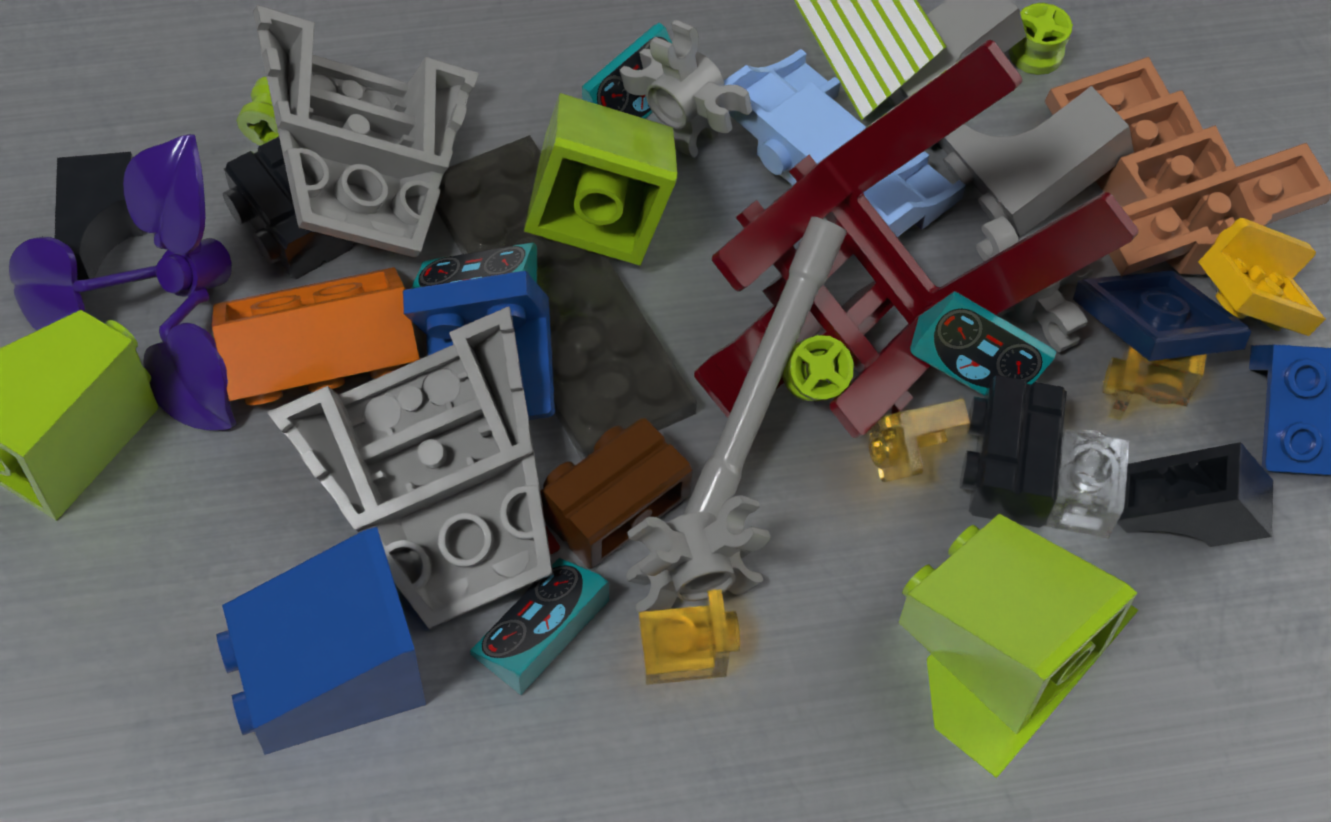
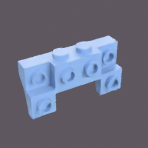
(798, 117)

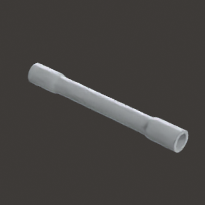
(806, 276)

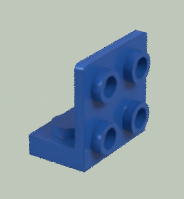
(455, 304)
(1296, 407)

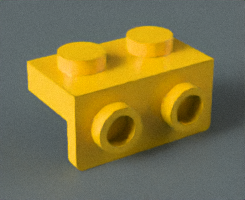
(1256, 276)

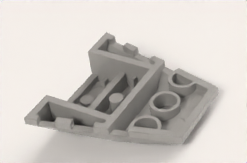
(359, 144)
(438, 467)

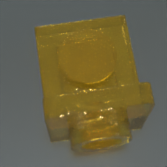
(1158, 380)
(898, 436)
(688, 641)

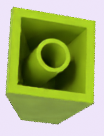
(602, 179)
(68, 407)
(1014, 616)

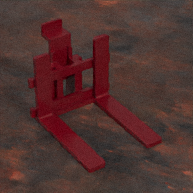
(836, 191)

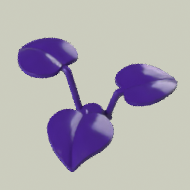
(165, 199)

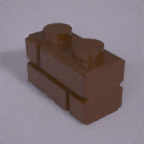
(614, 489)

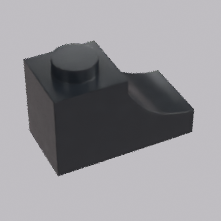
(92, 208)
(1202, 494)

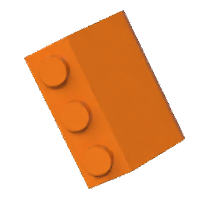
(313, 335)

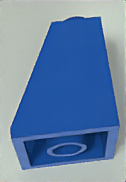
(321, 647)

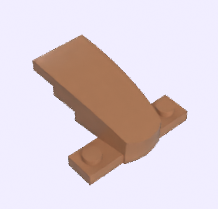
(1182, 178)

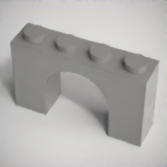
(1027, 172)

